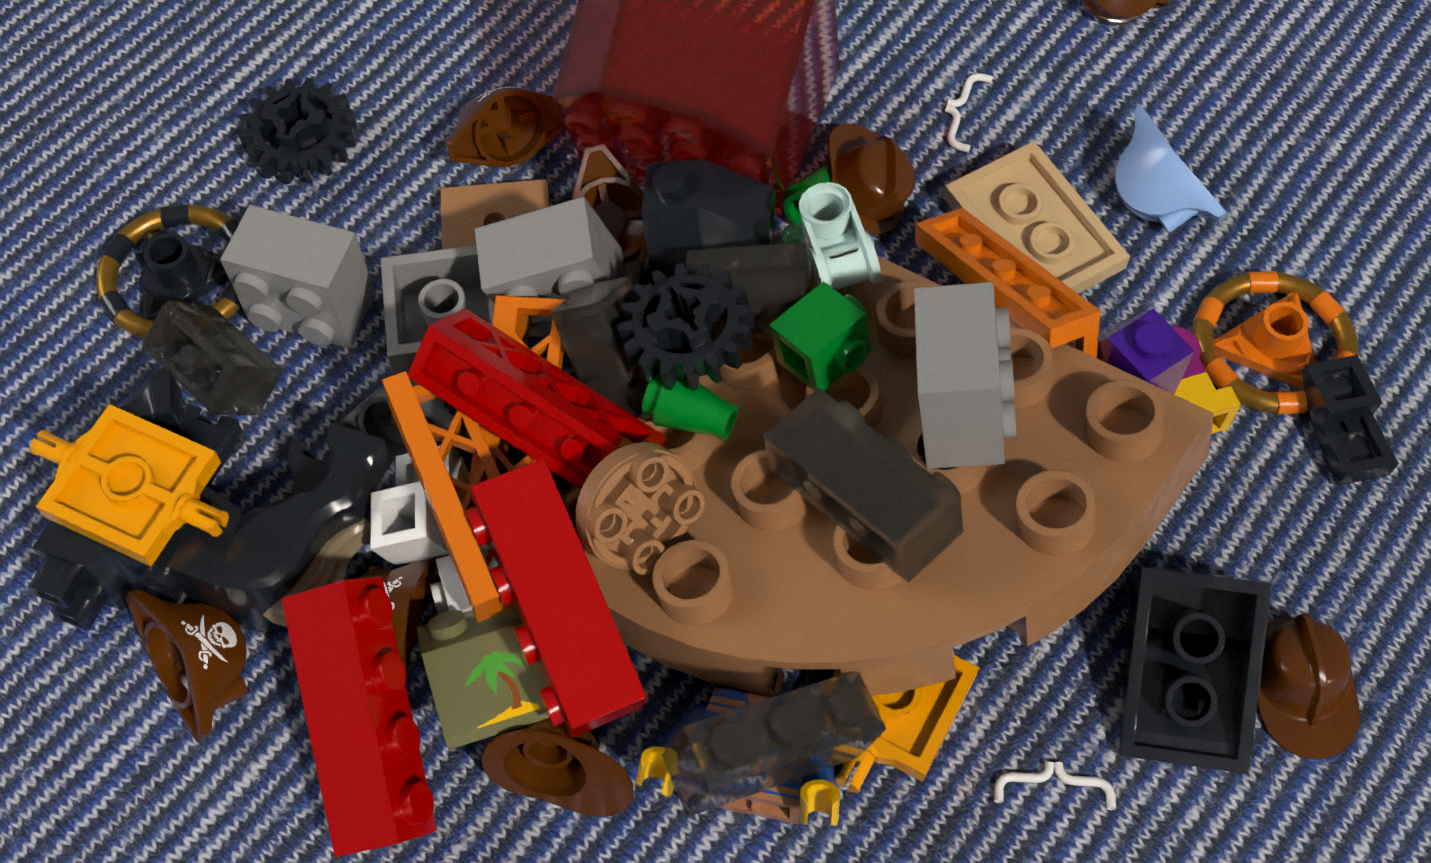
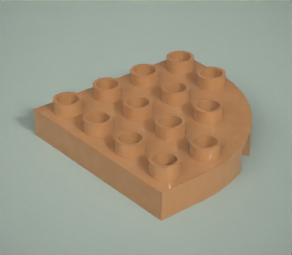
(785, 587)

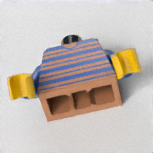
(784, 802)

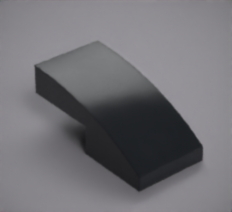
(1342, 414)

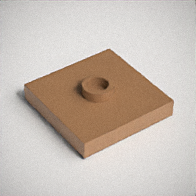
(480, 205)

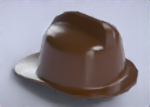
(873, 173)
(1307, 688)
(559, 770)

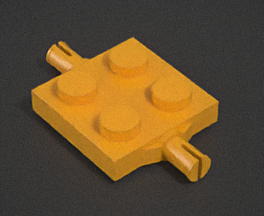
(129, 484)
(914, 727)

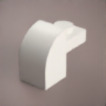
(402, 519)

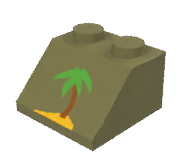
(479, 676)

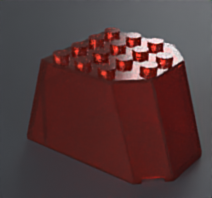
(700, 82)

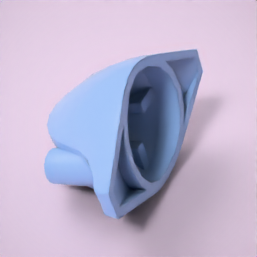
(1158, 183)

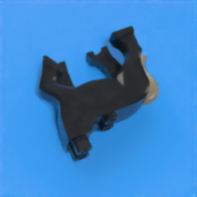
(257, 556)

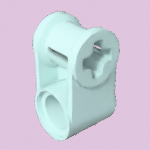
(836, 238)

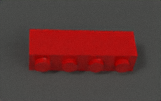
(556, 599)
(359, 715)

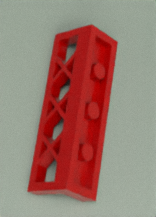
(523, 407)

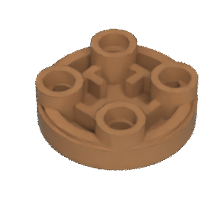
(637, 506)

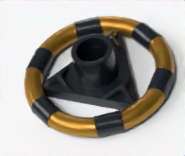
(170, 265)

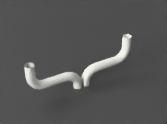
(951, 108)
(1061, 774)

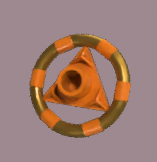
(1271, 340)

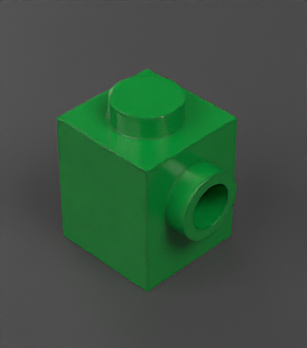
(822, 337)

